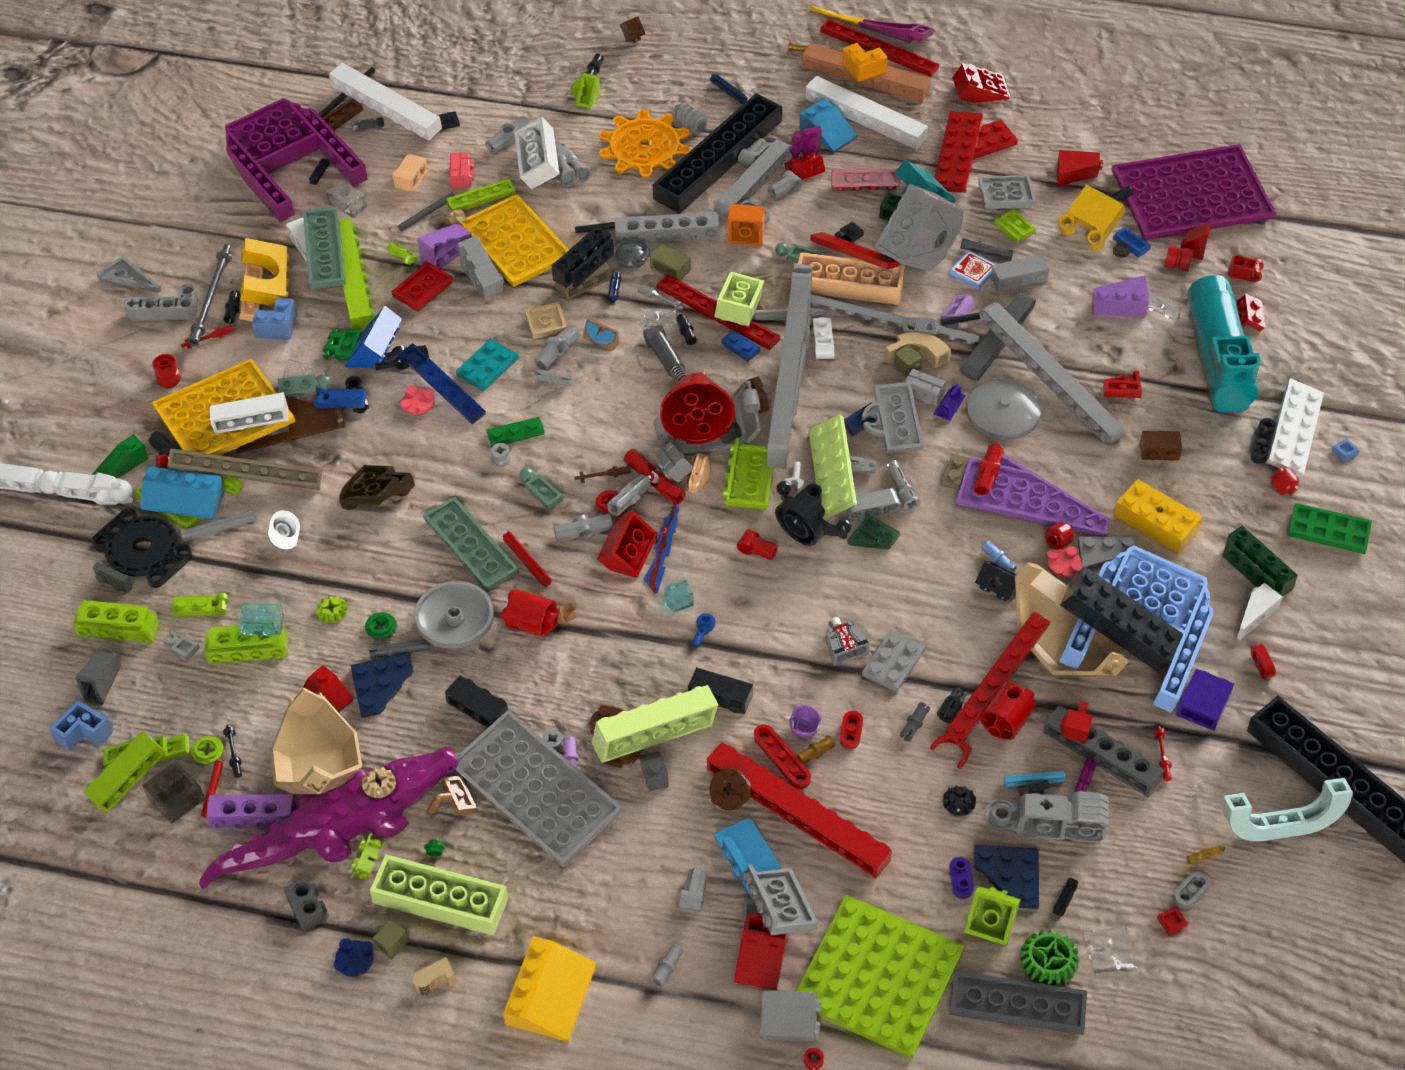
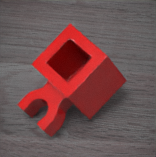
(1077, 724)

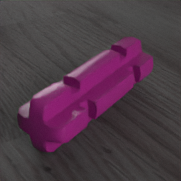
(1086, 775)

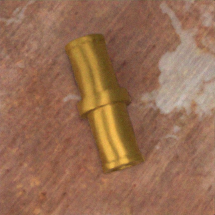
(816, 750)

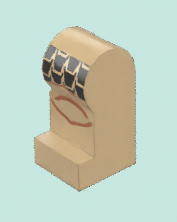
(434, 976)

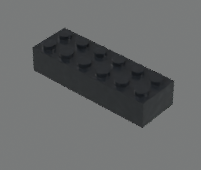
(1121, 619)

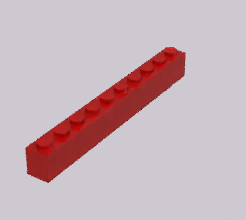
(805, 812)

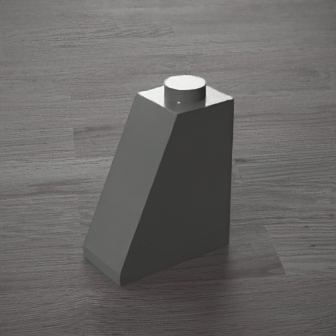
(98, 676)

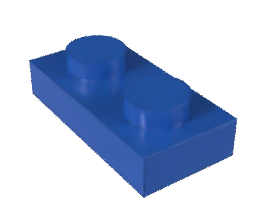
(740, 345)

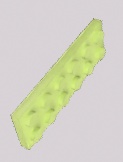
(832, 465)

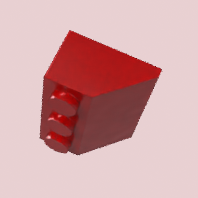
(627, 545)

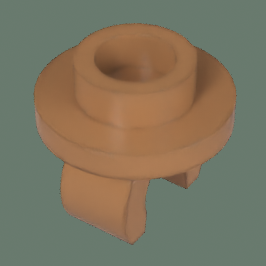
(566, 614)

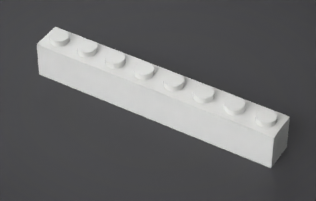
(385, 101)
(868, 113)

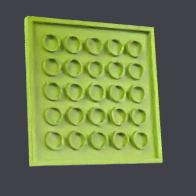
(881, 975)

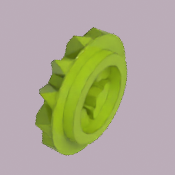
(340, 610)
(202, 744)

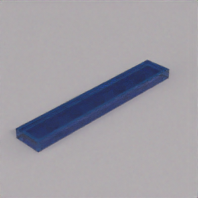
(442, 383)

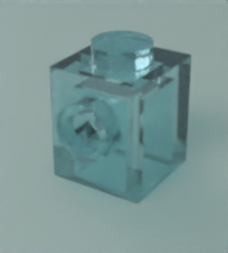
(678, 596)

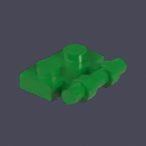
(347, 343)

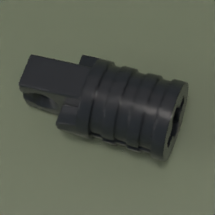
(953, 701)

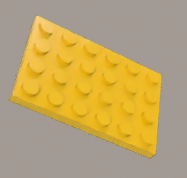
(515, 239)

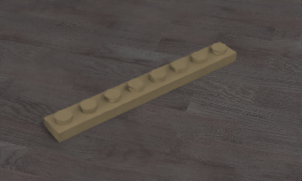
(244, 469)

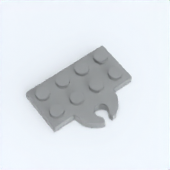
(895, 418)

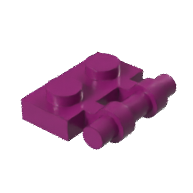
(810, 141)

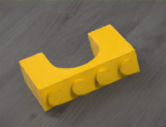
(275, 259)

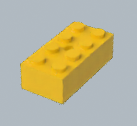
(1158, 516)

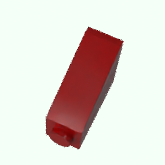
(1077, 166)

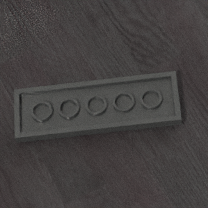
(1018, 1002)

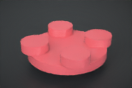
(417, 400)
(1064, 562)

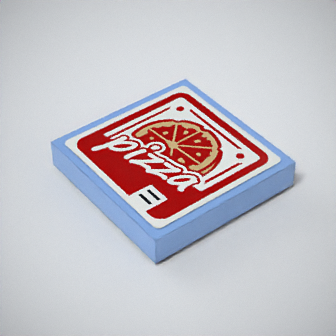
(972, 269)

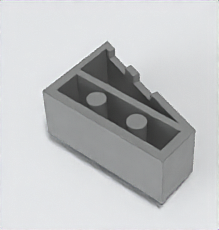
(480, 268)

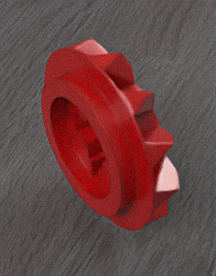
(602, 500)

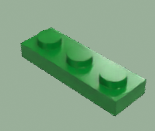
(515, 431)

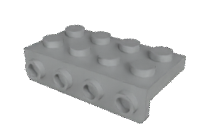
(780, 901)

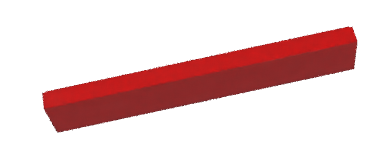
(854, 250)

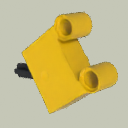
(1096, 213)

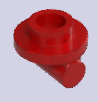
(162, 461)

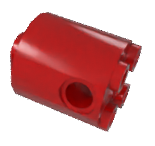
(530, 613)
(1008, 710)

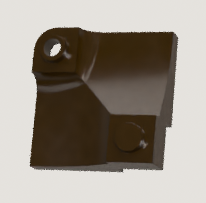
(374, 485)

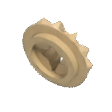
(370, 786)

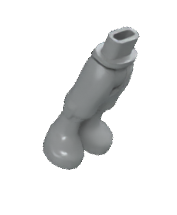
(567, 158)

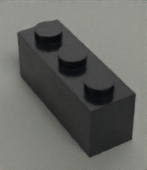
(728, 692)
(475, 701)

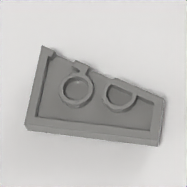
(1100, 549)

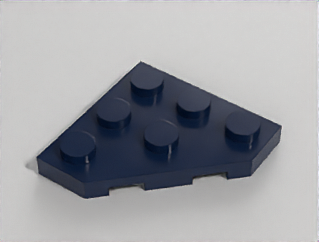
(379, 681)
(1011, 870)

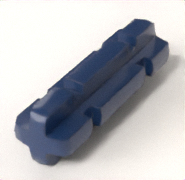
(614, 286)

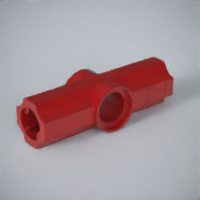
(989, 469)

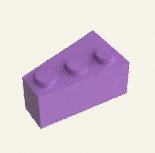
(442, 245)
(1121, 298)

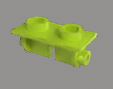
(361, 864)

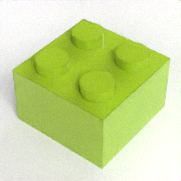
(992, 915)

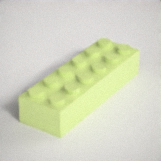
(654, 723)
(439, 894)

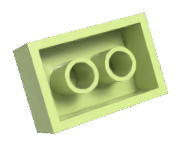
(739, 299)

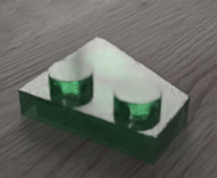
(873, 534)

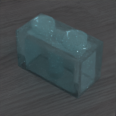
(260, 619)

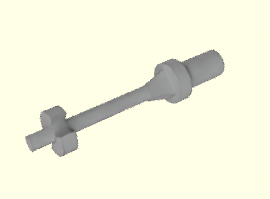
(651, 293)

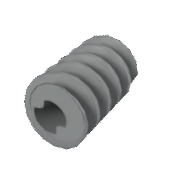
(689, 118)

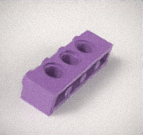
(241, 805)

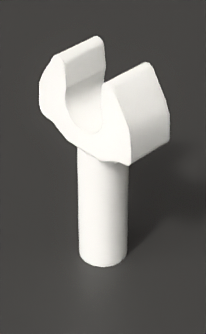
(795, 480)

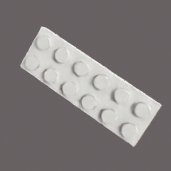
(1295, 427)

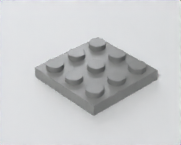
(1007, 192)

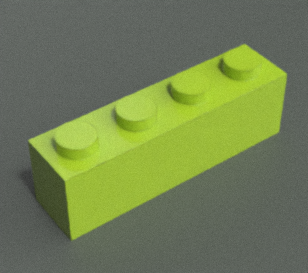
(124, 772)

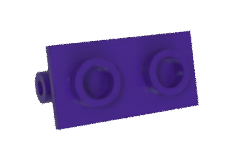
(950, 403)

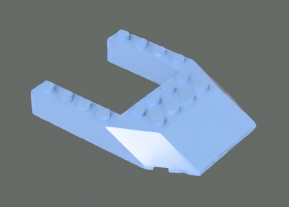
(1168, 592)

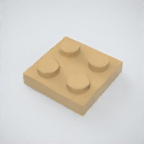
(545, 320)

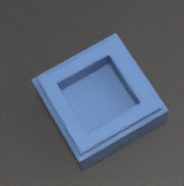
(1345, 450)

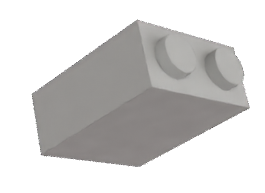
(790, 1016)

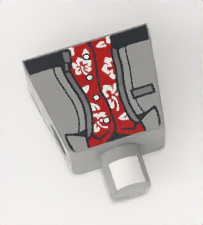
(845, 641)

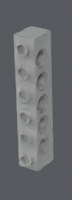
(668, 227)

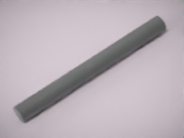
(424, 212)

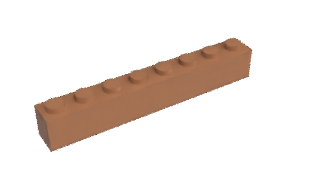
(893, 81)

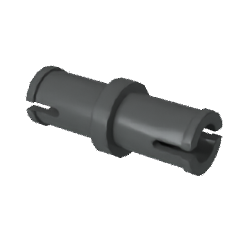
(914, 721)

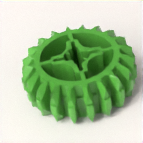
(1039, 948)

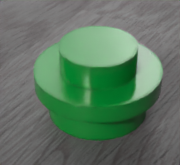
(434, 848)

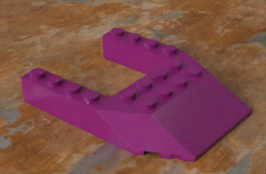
(277, 138)

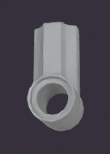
(750, 155)
(787, 183)
(693, 895)

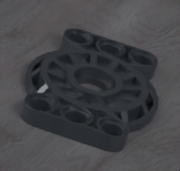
(145, 563)

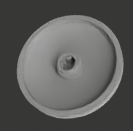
(1003, 409)
(454, 614)

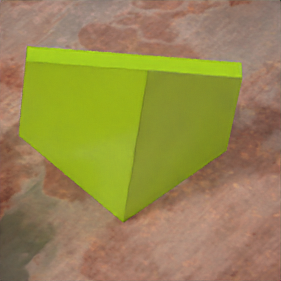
(586, 90)

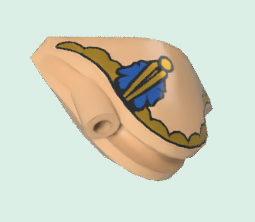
(700, 474)

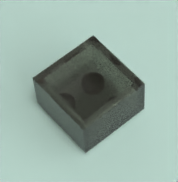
(173, 792)

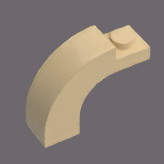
(927, 345)

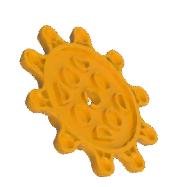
(659, 135)

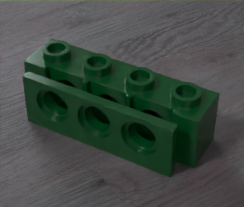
(1246, 564)

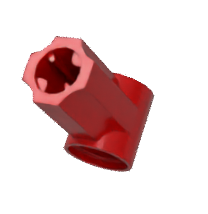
(752, 543)

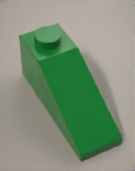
(123, 458)

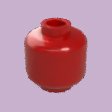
(1285, 482)
(1059, 535)

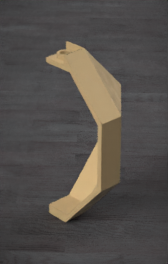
(1043, 594)
(314, 747)

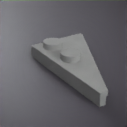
(126, 273)

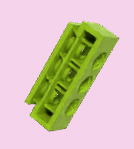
(116, 621)
(229, 645)

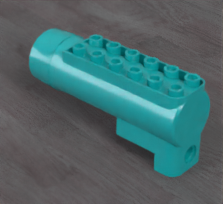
(1223, 348)

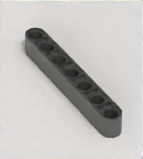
(991, 345)

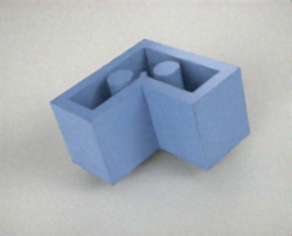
(276, 323)
(78, 723)

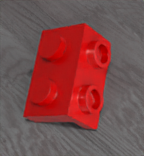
(806, 166)
(1250, 312)

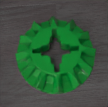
(382, 619)

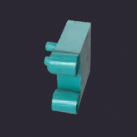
(916, 176)

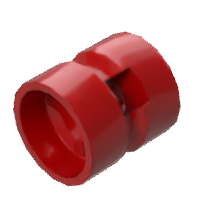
(1178, 258)
(166, 370)

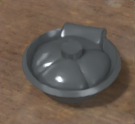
(631, 253)

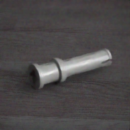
(905, 490)

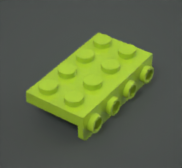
(748, 477)

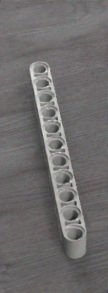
(1052, 374)

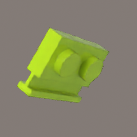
(1015, 226)

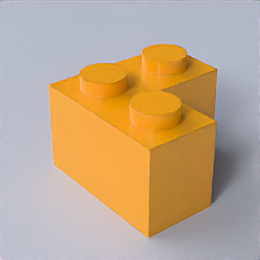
(864, 64)

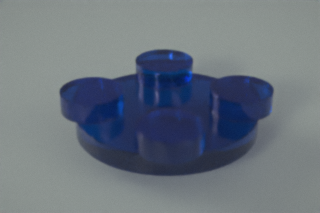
(354, 957)

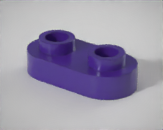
(961, 876)

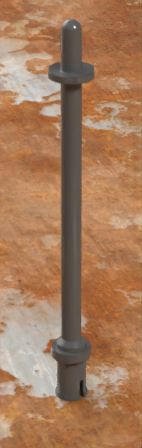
(198, 329)

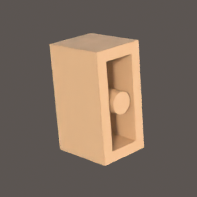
(410, 173)

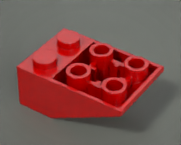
(979, 85)
(760, 955)

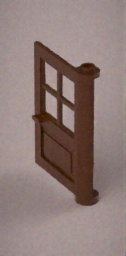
(308, 422)

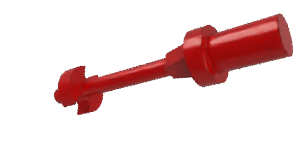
(217, 333)
(1165, 763)

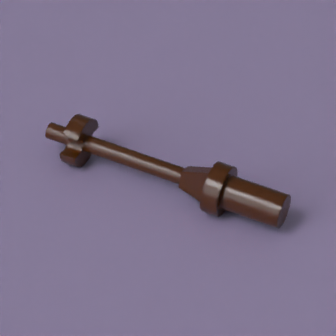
(614, 471)

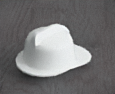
(284, 529)

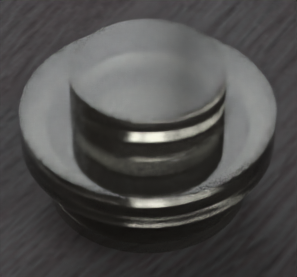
(1121, 250)

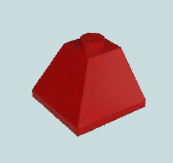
(330, 687)

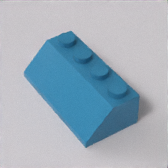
(181, 492)

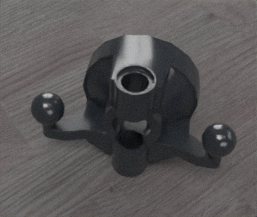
(803, 515)

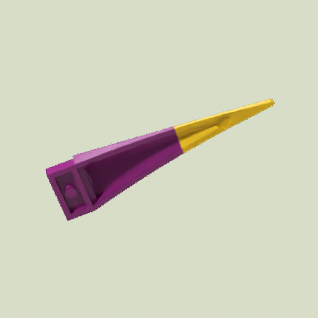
(899, 31)

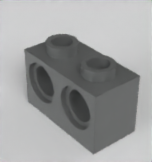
(306, 903)

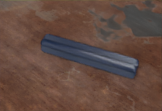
(728, 88)

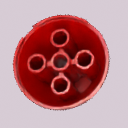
(697, 410)

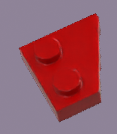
(1123, 386)

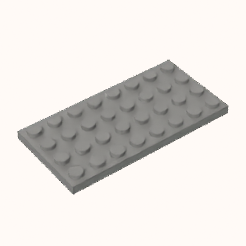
(536, 788)

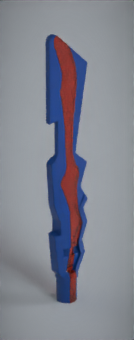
(656, 571)

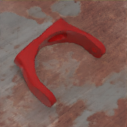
(951, 738)

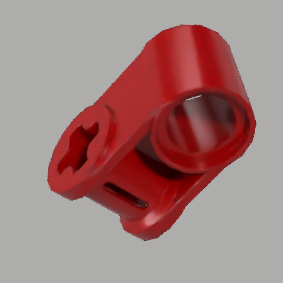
(1244, 267)

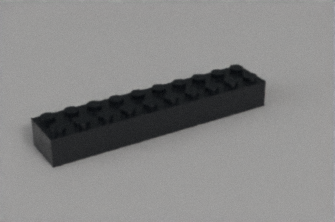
(716, 153)
(1320, 759)

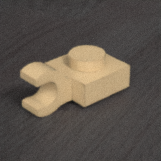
(455, 216)

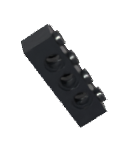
(562, 268)

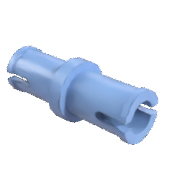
(999, 557)

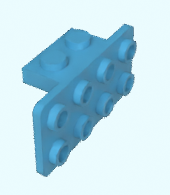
(745, 846)

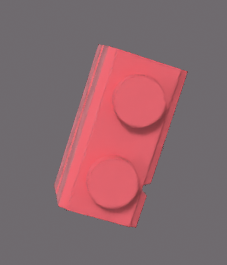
(460, 170)

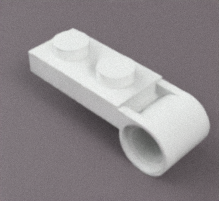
(823, 338)

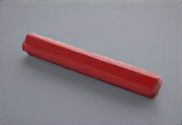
(527, 559)

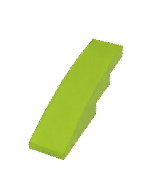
(174, 748)

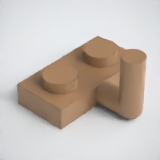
(457, 794)

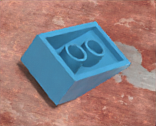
(834, 127)

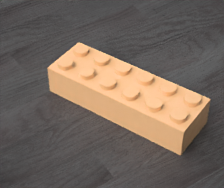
(854, 279)

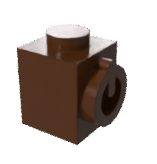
(632, 29)

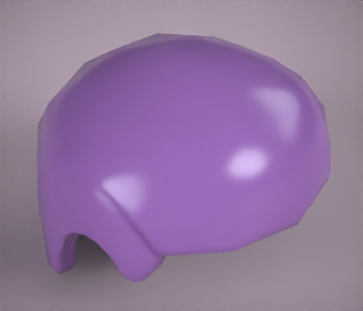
(805, 721)

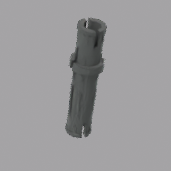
(979, 247)
(398, 648)

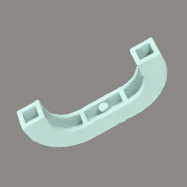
(1288, 823)

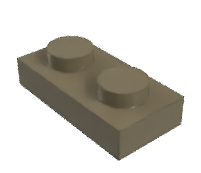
(955, 471)

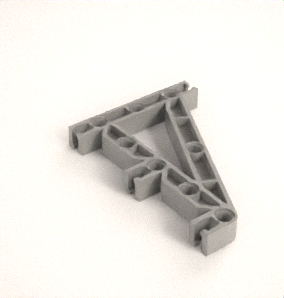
(792, 363)

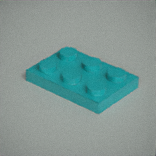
(487, 364)

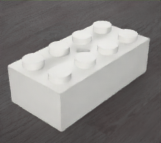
(536, 153)

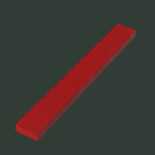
(869, 43)
(707, 306)

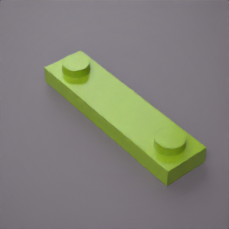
(481, 195)

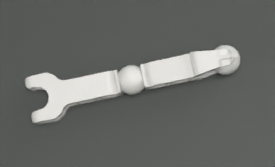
(98, 488)

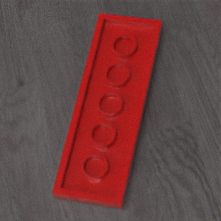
(958, 150)

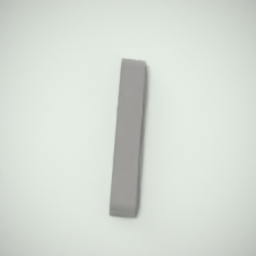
(754, 176)

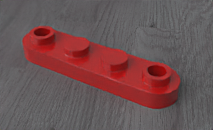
(782, 756)

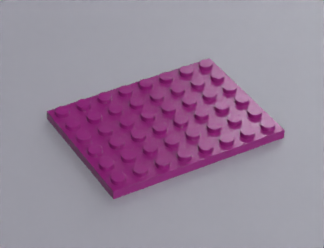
(1193, 190)

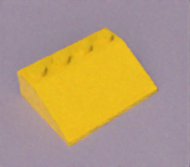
(549, 990)

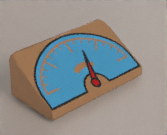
(601, 334)

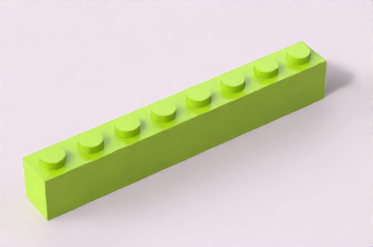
(355, 289)

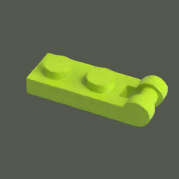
(200, 605)

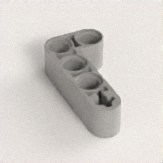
(163, 308)

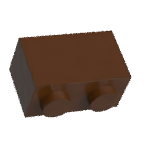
(1160, 445)

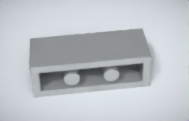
(1019, 273)

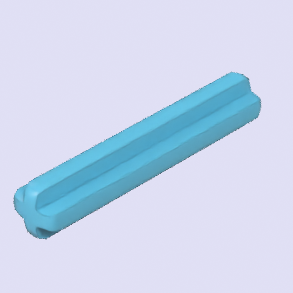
(1023, 779)

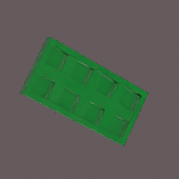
(1330, 528)

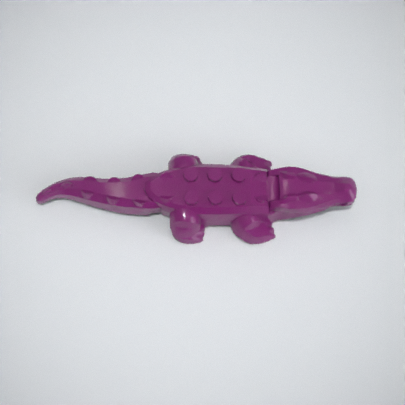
(337, 816)

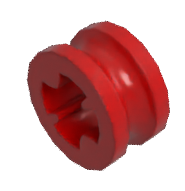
(813, 1066)

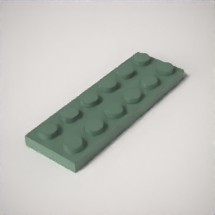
(323, 247)
(471, 544)

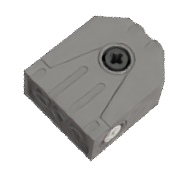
(921, 229)

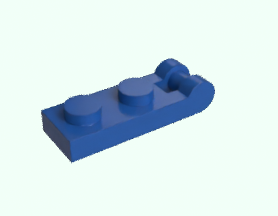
(340, 398)

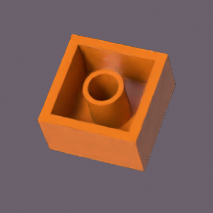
(746, 224)

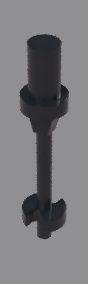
(235, 761)

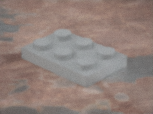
(893, 660)

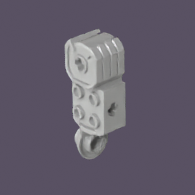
(1075, 817)

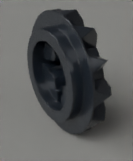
(959, 808)

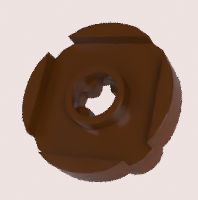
(756, 383)
(738, 781)

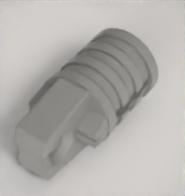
(862, 465)

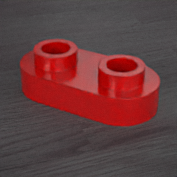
(851, 731)

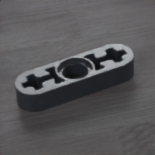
(1265, 447)

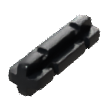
(368, 124)
(319, 171)
(1065, 897)

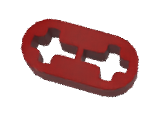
(1263, 661)

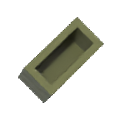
(670, 262)

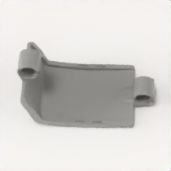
(746, 409)

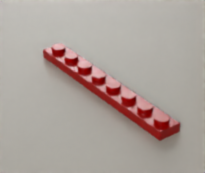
(1000, 672)

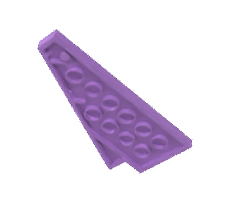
(1030, 498)

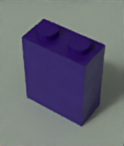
(1205, 699)

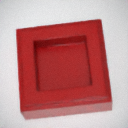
(1172, 921)

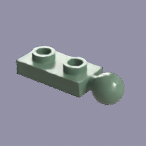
(794, 252)
(303, 385)
(540, 488)

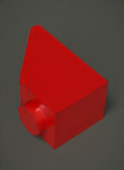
(1197, 240)

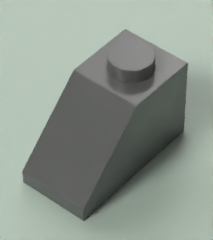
(654, 770)

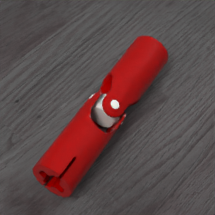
(665, 486)

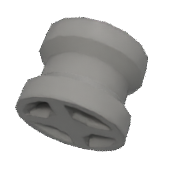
(500, 454)
(556, 736)

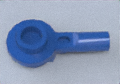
(705, 624)

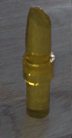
(1205, 854)

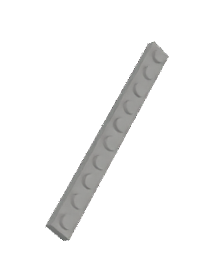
(885, 317)

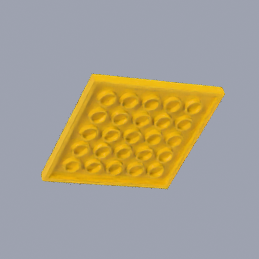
(188, 410)

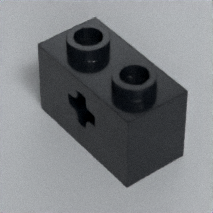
(991, 572)

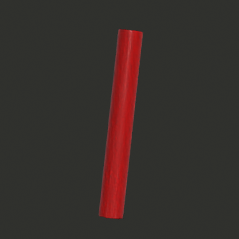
(212, 785)

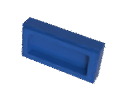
(1136, 244)

